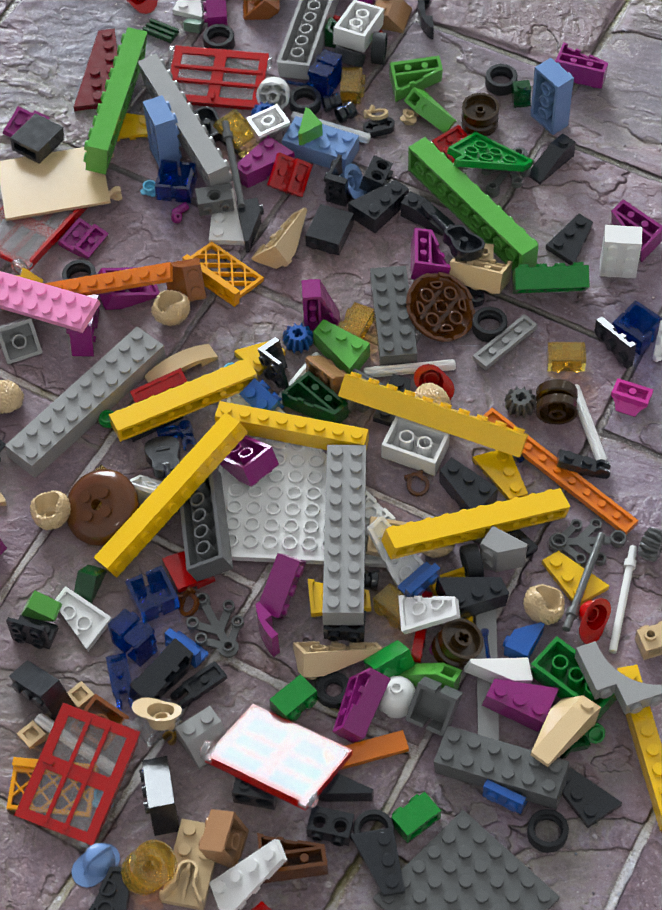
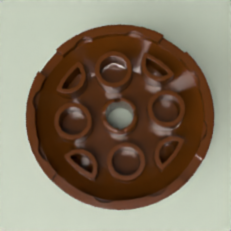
(450, 297)
(118, 504)

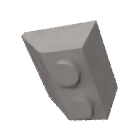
(19, 340)
(502, 551)
(197, 730)

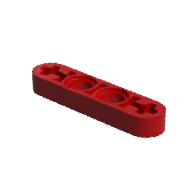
(419, 638)

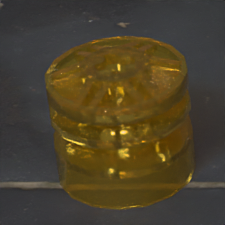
(149, 867)

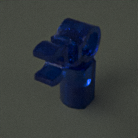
(183, 429)

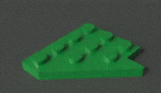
(485, 153)

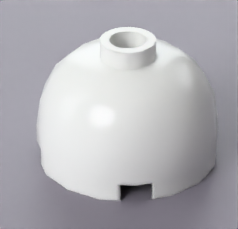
(274, 91)
(397, 697)

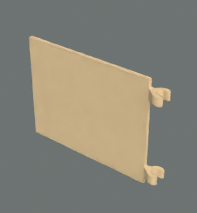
(52, 186)

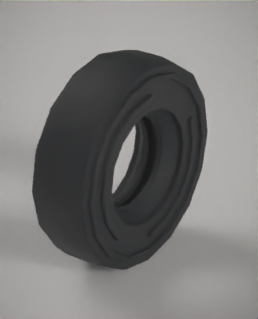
(323, 682)

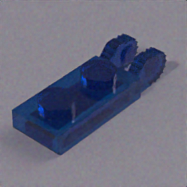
(119, 677)

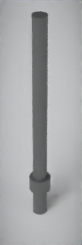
(228, 137)
(573, 611)

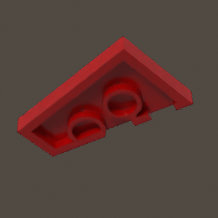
(159, 385)

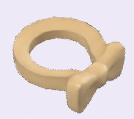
(368, 113)

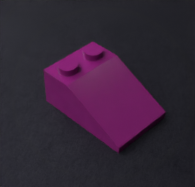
(128, 297)
(250, 461)

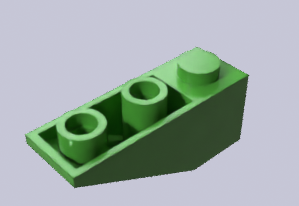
(429, 109)
(439, 672)

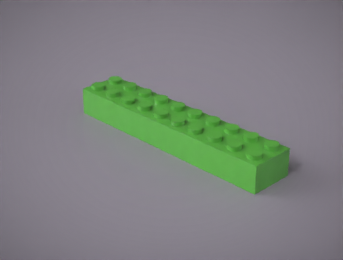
(115, 101)
(471, 204)

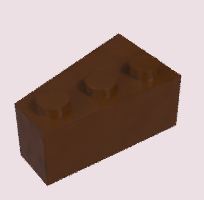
(302, 861)

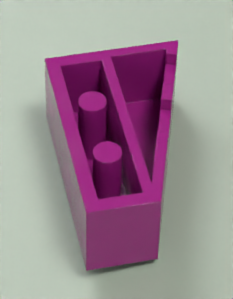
(585, 69)
(627, 215)
(520, 701)
(360, 704)

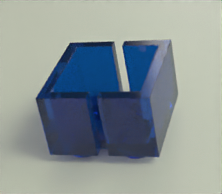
(326, 72)
(171, 185)
(640, 325)
(154, 598)
(129, 632)

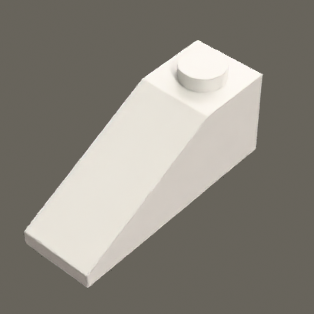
(500, 668)

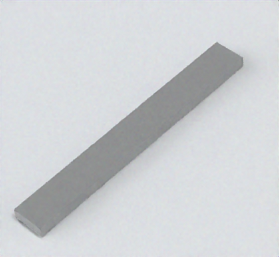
(487, 719)

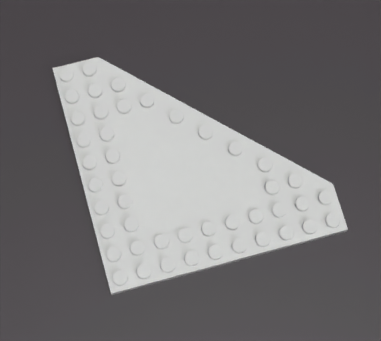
(285, 507)

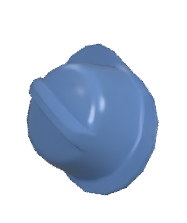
(354, 178)
(94, 864)

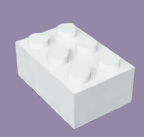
(357, 26)
(620, 251)
(415, 445)

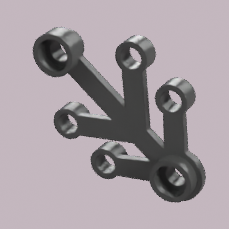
(493, 187)
(584, 541)
(217, 627)

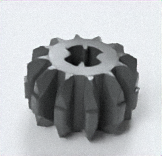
(520, 402)
(651, 544)

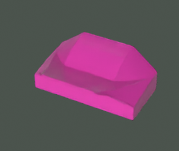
(630, 397)

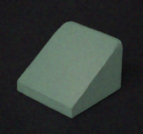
(193, 25)

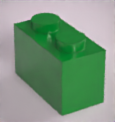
(391, 660)
(294, 699)
(415, 816)

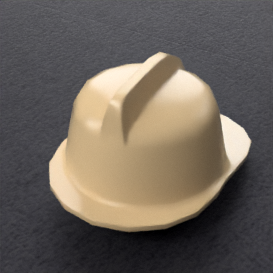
(159, 714)

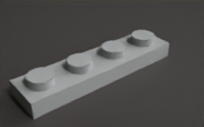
(504, 342)

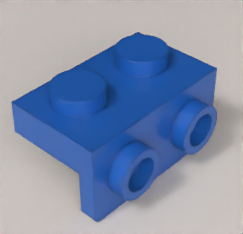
(259, 396)
(419, 580)
(199, 653)
(504, 797)

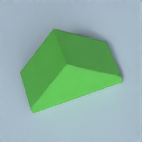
(310, 128)
(41, 607)

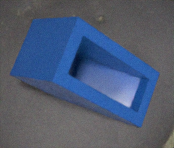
(523, 641)

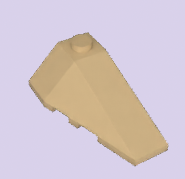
(282, 243)
(320, 660)
(563, 727)

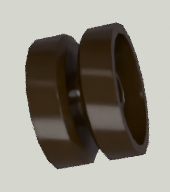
(480, 114)
(556, 401)
(457, 643)

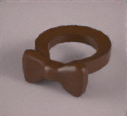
(419, 474)
(190, 592)

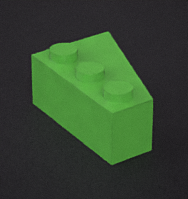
(414, 73)
(341, 346)

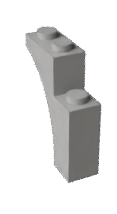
(606, 680)

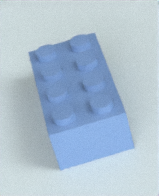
(551, 96)
(162, 130)
(324, 148)

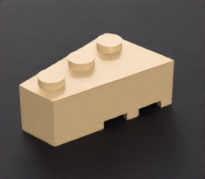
(482, 275)

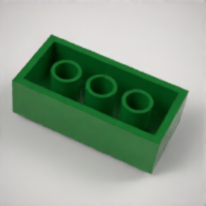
(551, 278)
(559, 669)

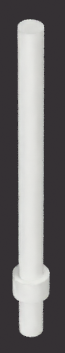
(629, 565)

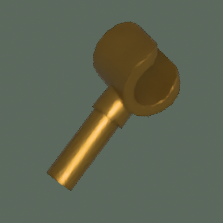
(169, 733)

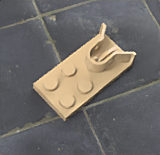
(194, 871)

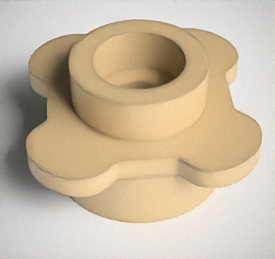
(409, 117)

